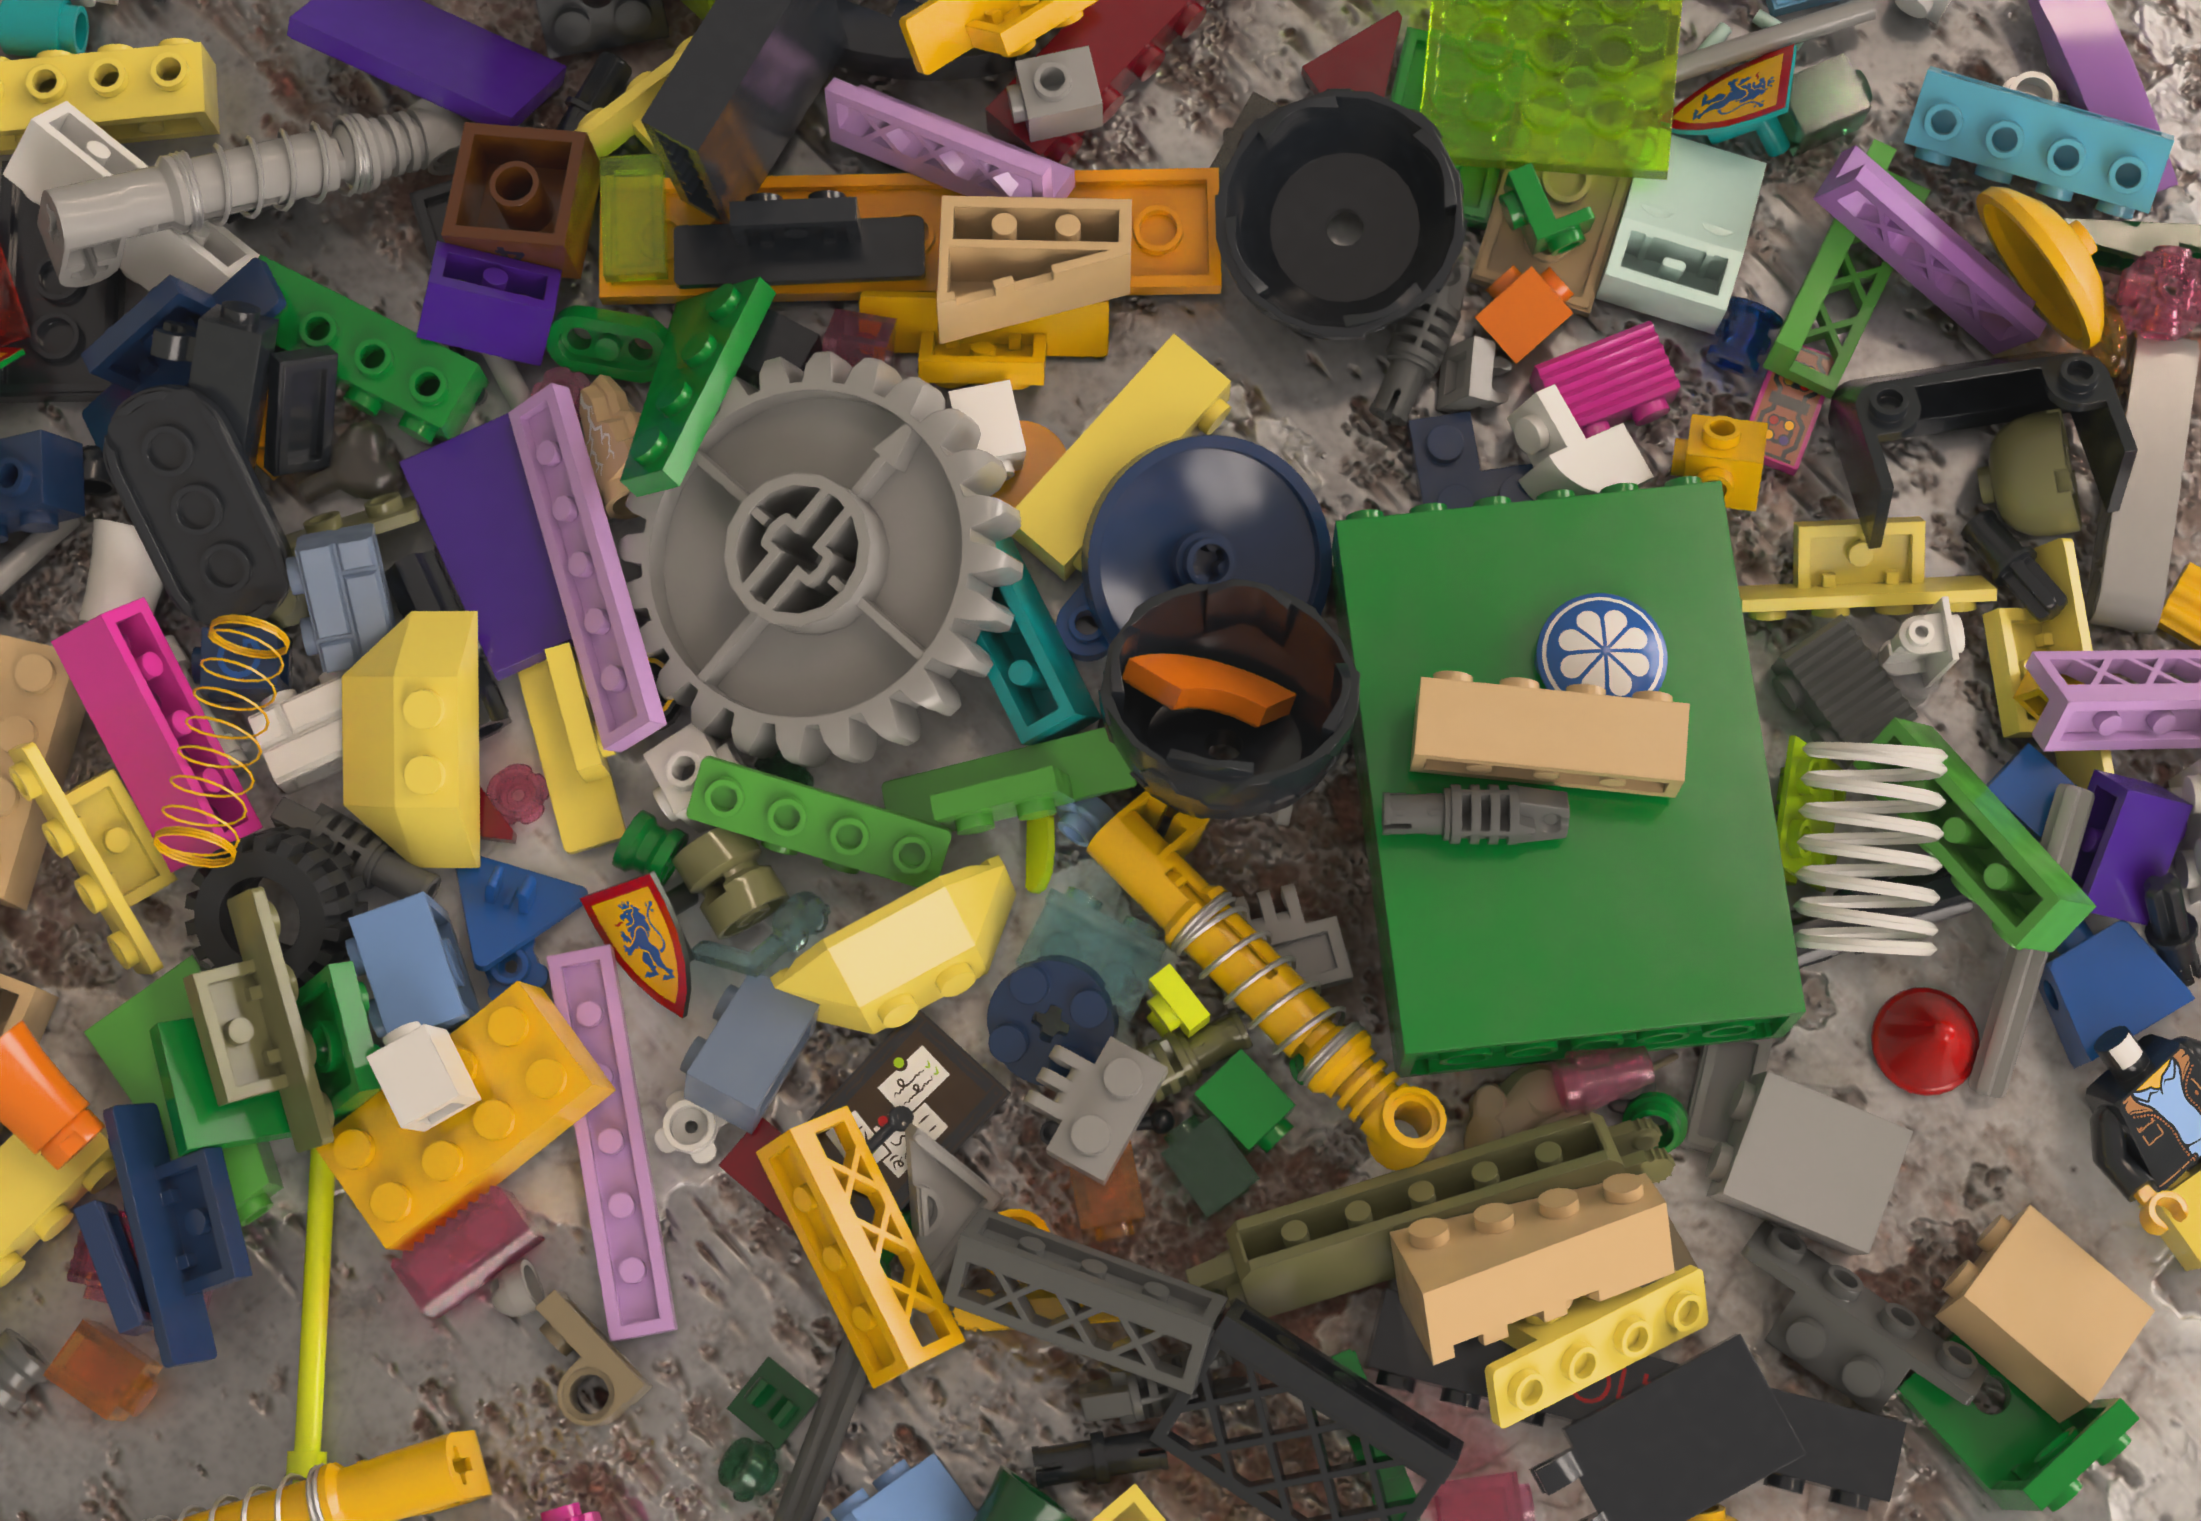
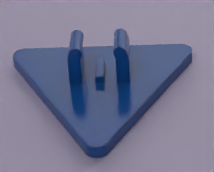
(510, 908)

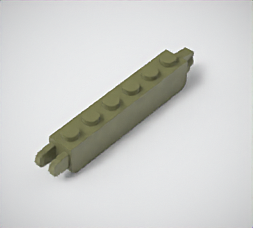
(1343, 1235)

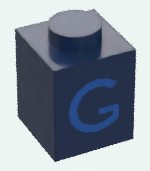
(252, 690)

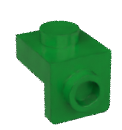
(1528, 208)

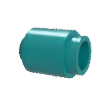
(41, 26)

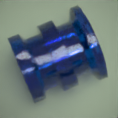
(1743, 337)

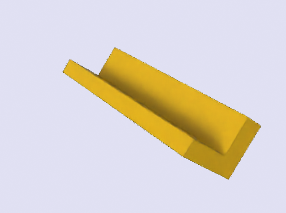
(849, 1250)

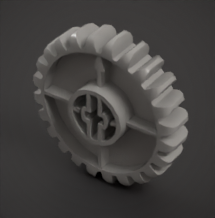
(906, 577)

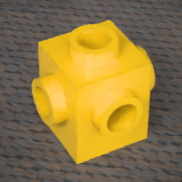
(1724, 452)

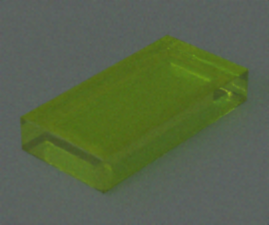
(633, 218)

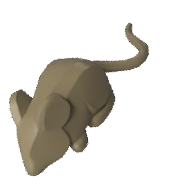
(1519, 1104)

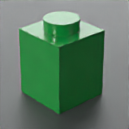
(1246, 1104)

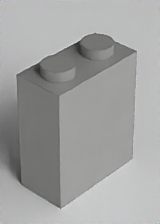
(1807, 1162)

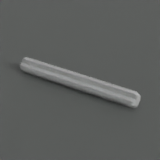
(2025, 967)

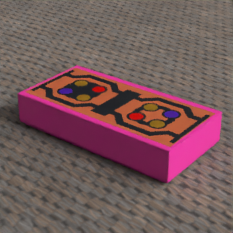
(1789, 412)

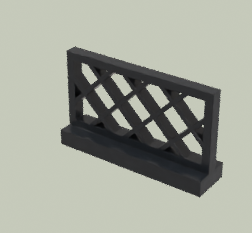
(1321, 1386)

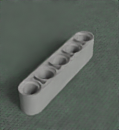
(2137, 540)

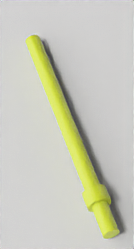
(313, 1320)

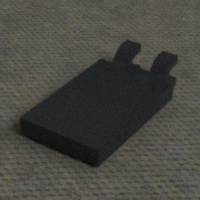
(1677, 1441)

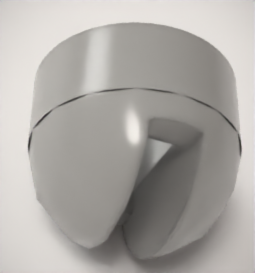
(516, 1289)

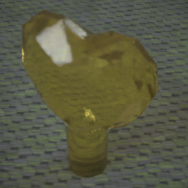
(2113, 343)

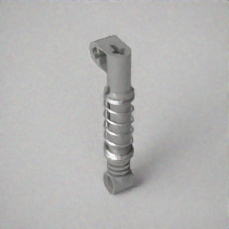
(91, 219)

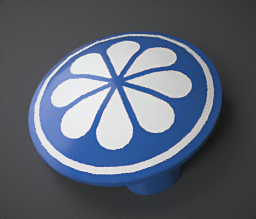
(1602, 644)

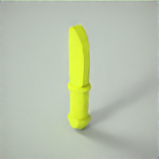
(1039, 853)

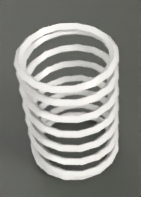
(1887, 929)

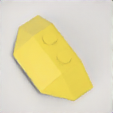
(416, 739)
(906, 951)

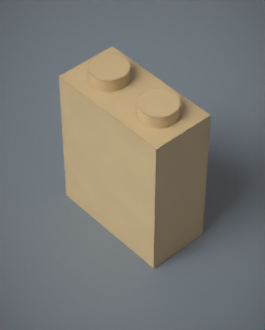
(2043, 1312)

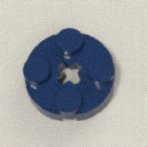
(1036, 986)

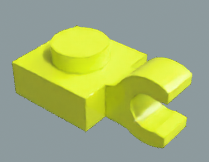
(1174, 1004)

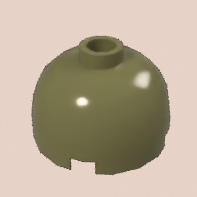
(2033, 476)

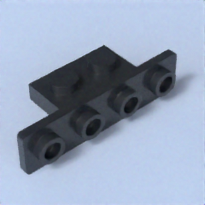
(799, 244)

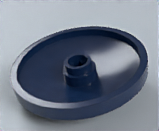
(1202, 516)

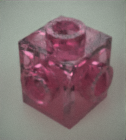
(2147, 302)

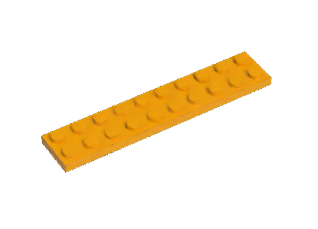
(1170, 234)

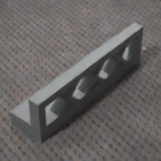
(1087, 1278)

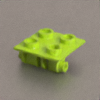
(1790, 823)

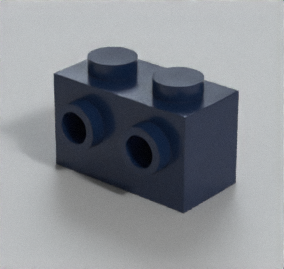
(39, 482)

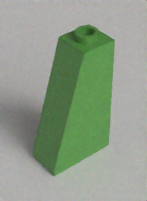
(128, 1052)

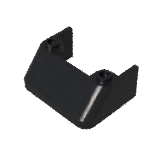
(1970, 397)

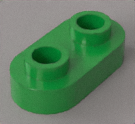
(612, 343)

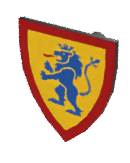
(647, 936)

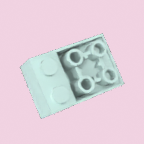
(1684, 236)

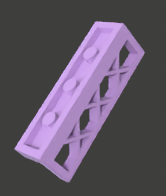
(938, 147)
(2113, 712)

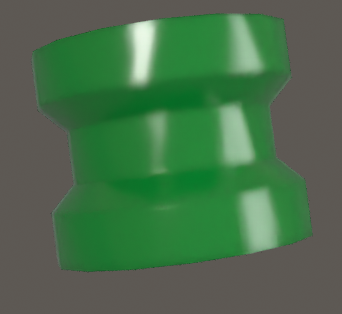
(649, 847)

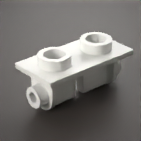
(1925, 644)

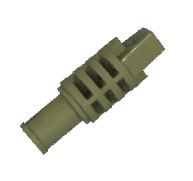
(1190, 1056)

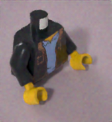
(2147, 1118)

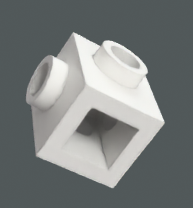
(676, 767)

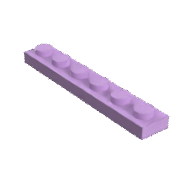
(587, 569)
(615, 1152)

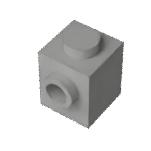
(1056, 94)

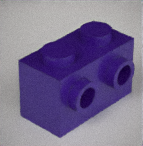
(487, 309)
(2126, 841)

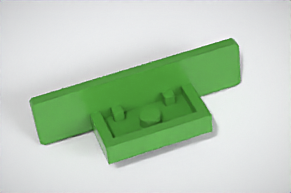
(1012, 783)
(818, 823)

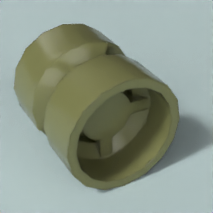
(731, 880)

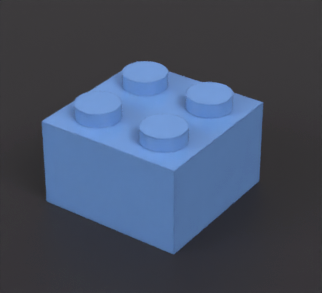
(412, 965)

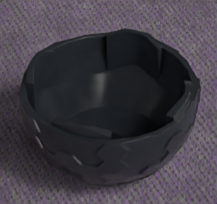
(1331, 159)
(1254, 631)

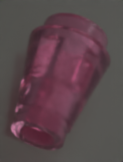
(1600, 1076)

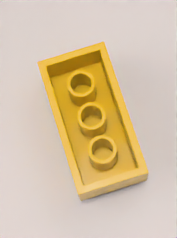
(531, 1088)

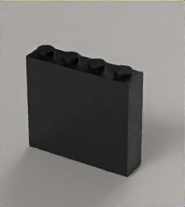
(741, 95)

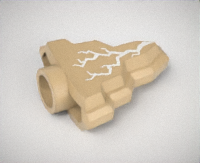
(609, 430)

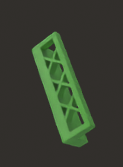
(1814, 289)

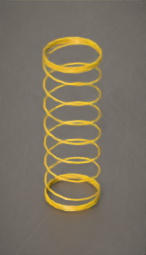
(188, 857)

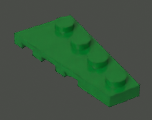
(691, 379)

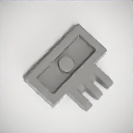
(1315, 944)
(1096, 1105)

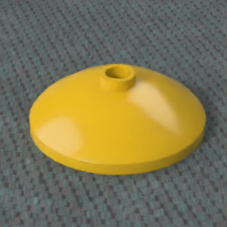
(2047, 262)

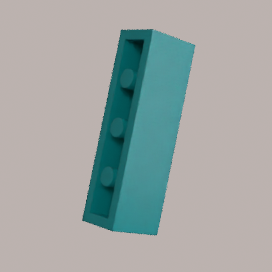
(1033, 666)

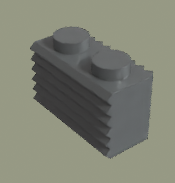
(1839, 686)

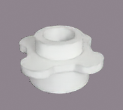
(674, 1134)

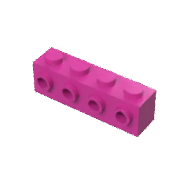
(142, 733)

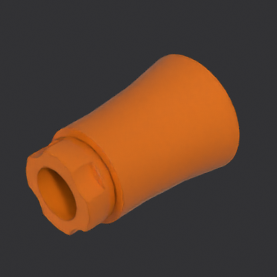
(41, 1102)

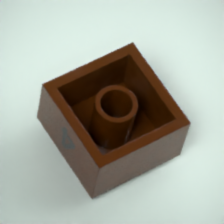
(524, 195)

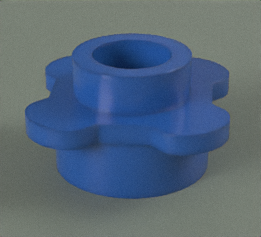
(528, 971)

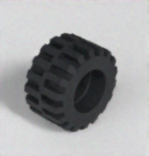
(307, 871)

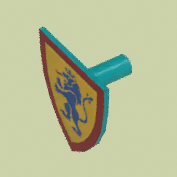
(1742, 102)

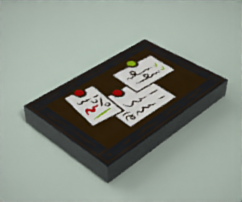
(930, 1076)

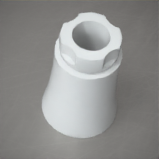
(118, 571)

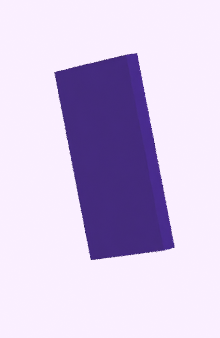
(432, 56)
(491, 542)

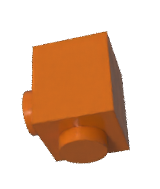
(1524, 309)

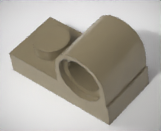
(572, 1330)

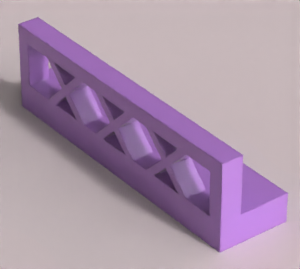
(1928, 253)

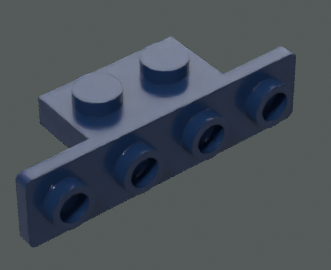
(125, 347)
(180, 1229)

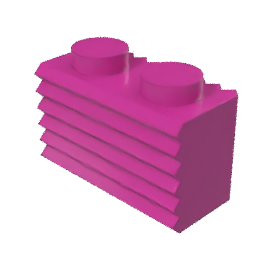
(1613, 380)

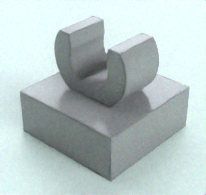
(1468, 375)

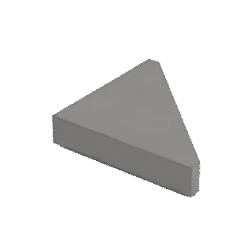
(942, 1199)

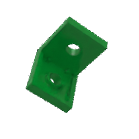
(333, 1011)
(2020, 1450)

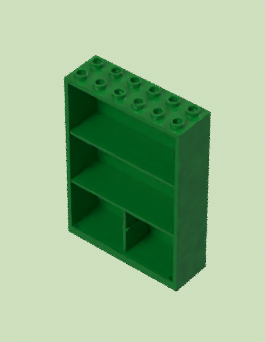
(1654, 909)

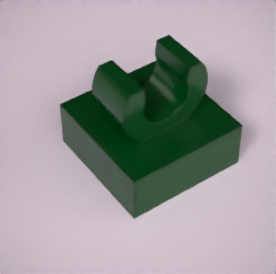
(773, 1403)

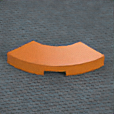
(1208, 685)

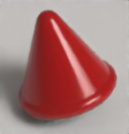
(1925, 1041)

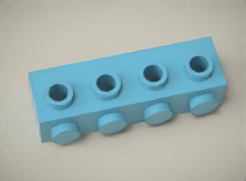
(2039, 141)

